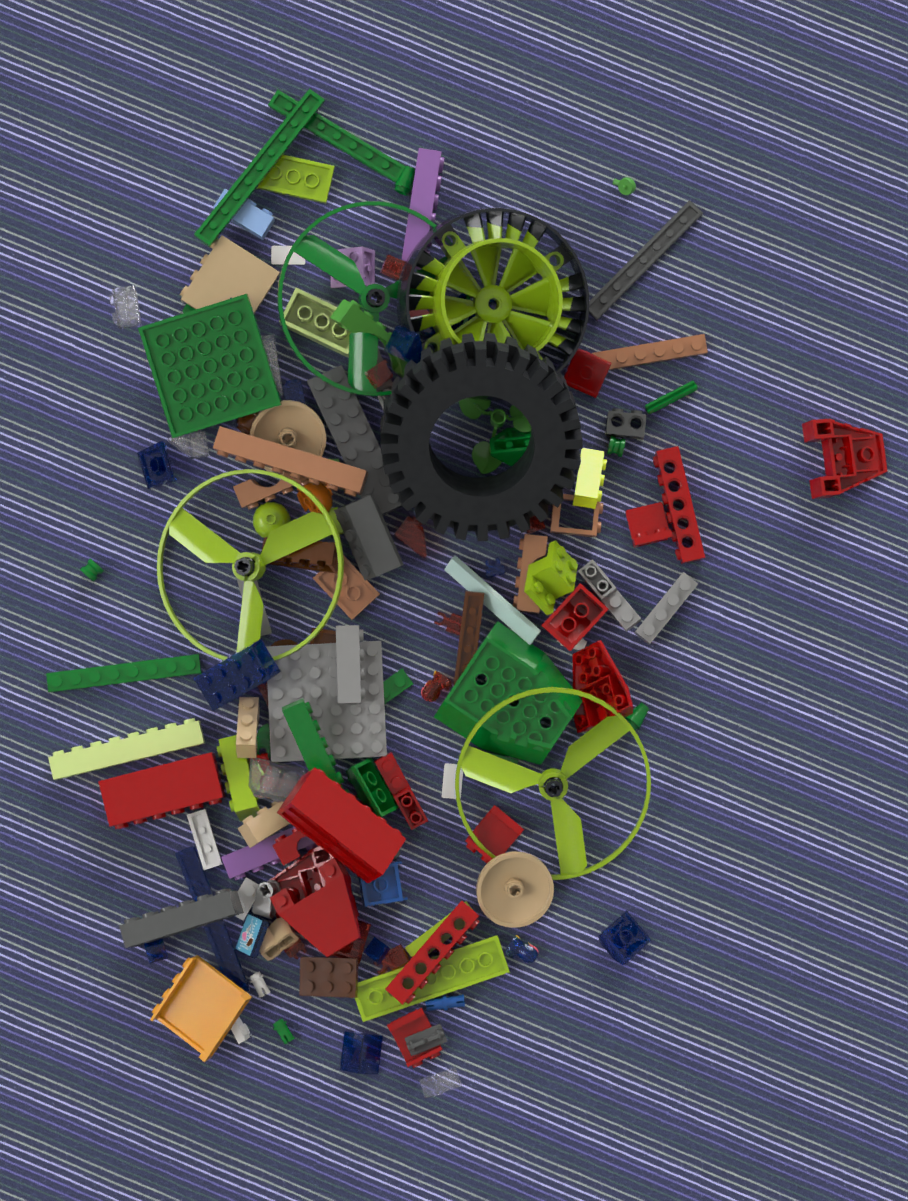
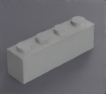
(666, 608)
(349, 664)

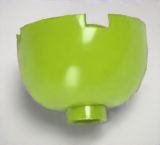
(269, 517)

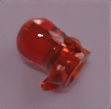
(433, 688)

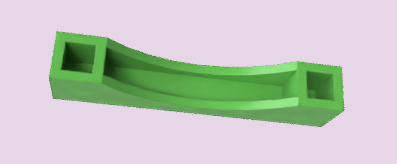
(355, 320)

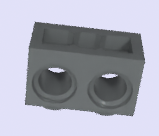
(625, 429)

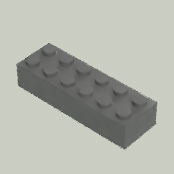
(180, 919)

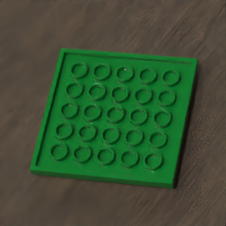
(210, 365)

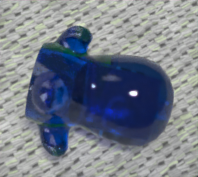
(524, 950)

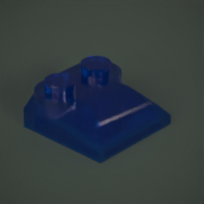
(623, 938)

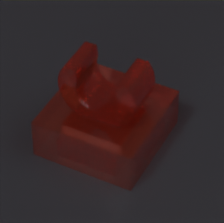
(392, 267)
(295, 948)

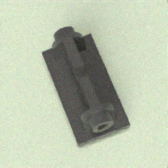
(425, 1039)

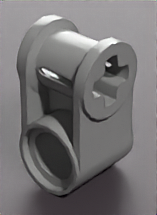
(262, 904)

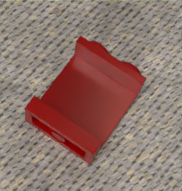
(495, 832)
(409, 1025)

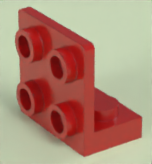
(648, 524)

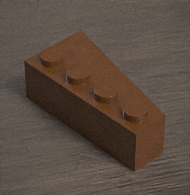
(315, 557)

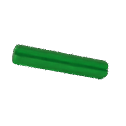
(671, 397)

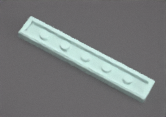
(493, 600)

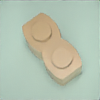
(277, 938)

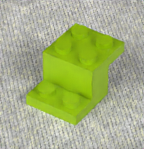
(551, 577)

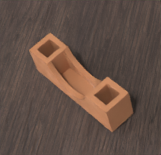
(251, 492)
(533, 549)

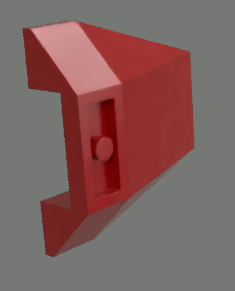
(598, 675)

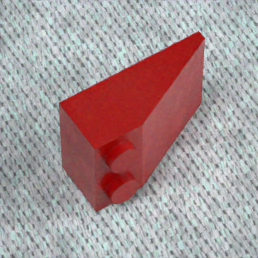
(575, 617)

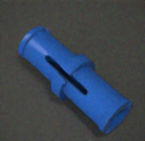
(445, 1002)

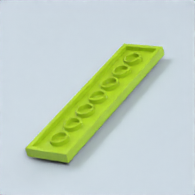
(462, 969)

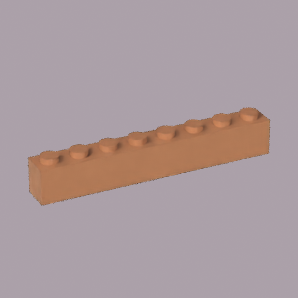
(290, 460)

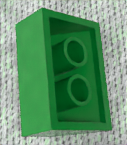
(371, 787)

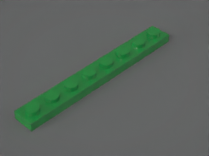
(123, 673)

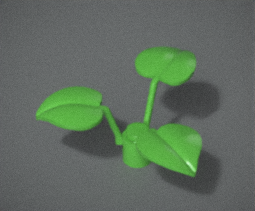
(481, 452)

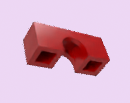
(288, 846)

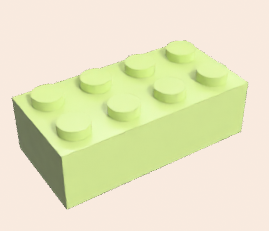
(312, 319)

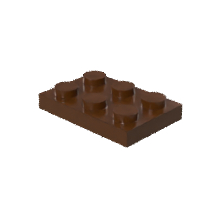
(328, 977)

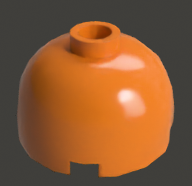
(322, 493)

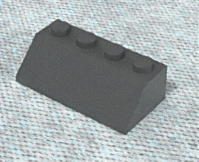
(368, 537)

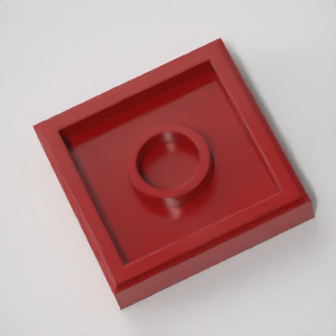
(587, 372)

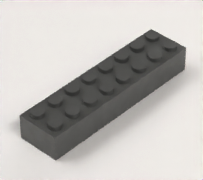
(354, 436)

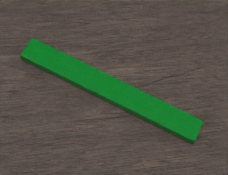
(342, 139)

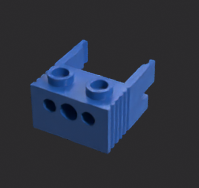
(383, 889)

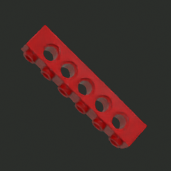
(673, 457)
(396, 986)

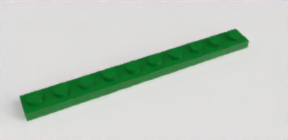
(259, 168)

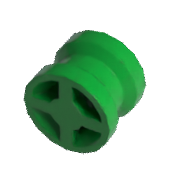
(616, 446)
(92, 570)

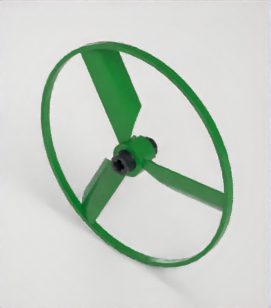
(362, 346)

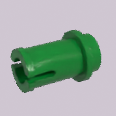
(283, 1031)

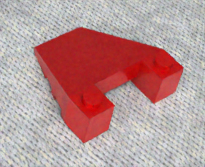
(848, 453)
(304, 875)
(325, 916)

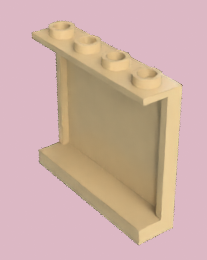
(228, 274)

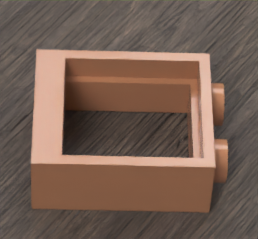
(596, 526)

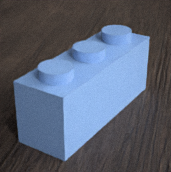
(252, 218)

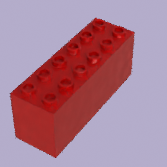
(162, 790)
(341, 825)

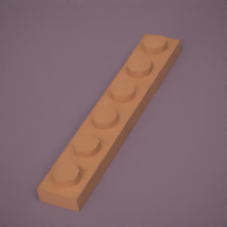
(655, 352)

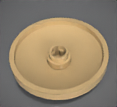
(292, 426)
(514, 889)

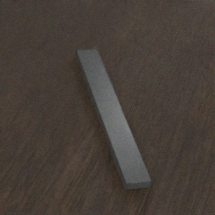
(644, 259)

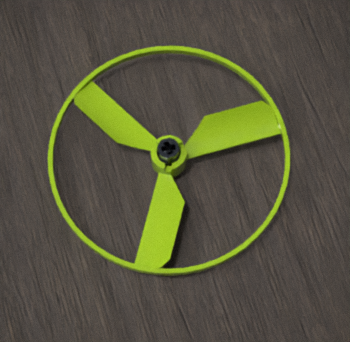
(249, 565)
(513, 777)

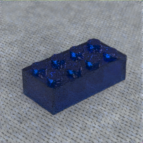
(237, 675)

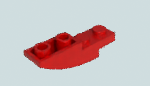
(401, 790)

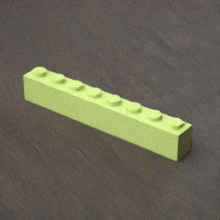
(126, 750)

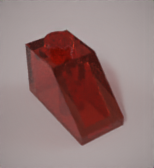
(412, 535)

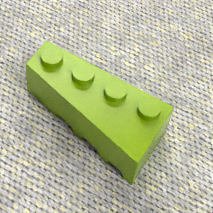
(237, 773)

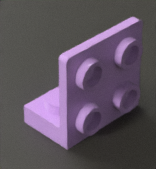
(365, 262)

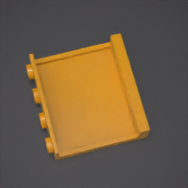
(201, 1006)

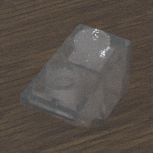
(192, 445)

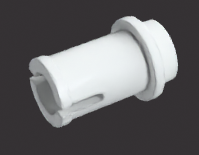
(259, 984)

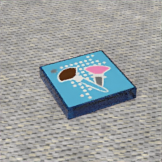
(252, 935)

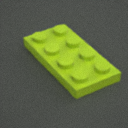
(299, 179)

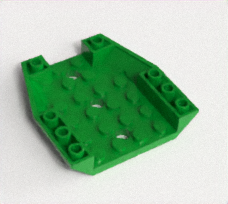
(510, 669)

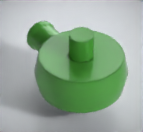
(625, 185)

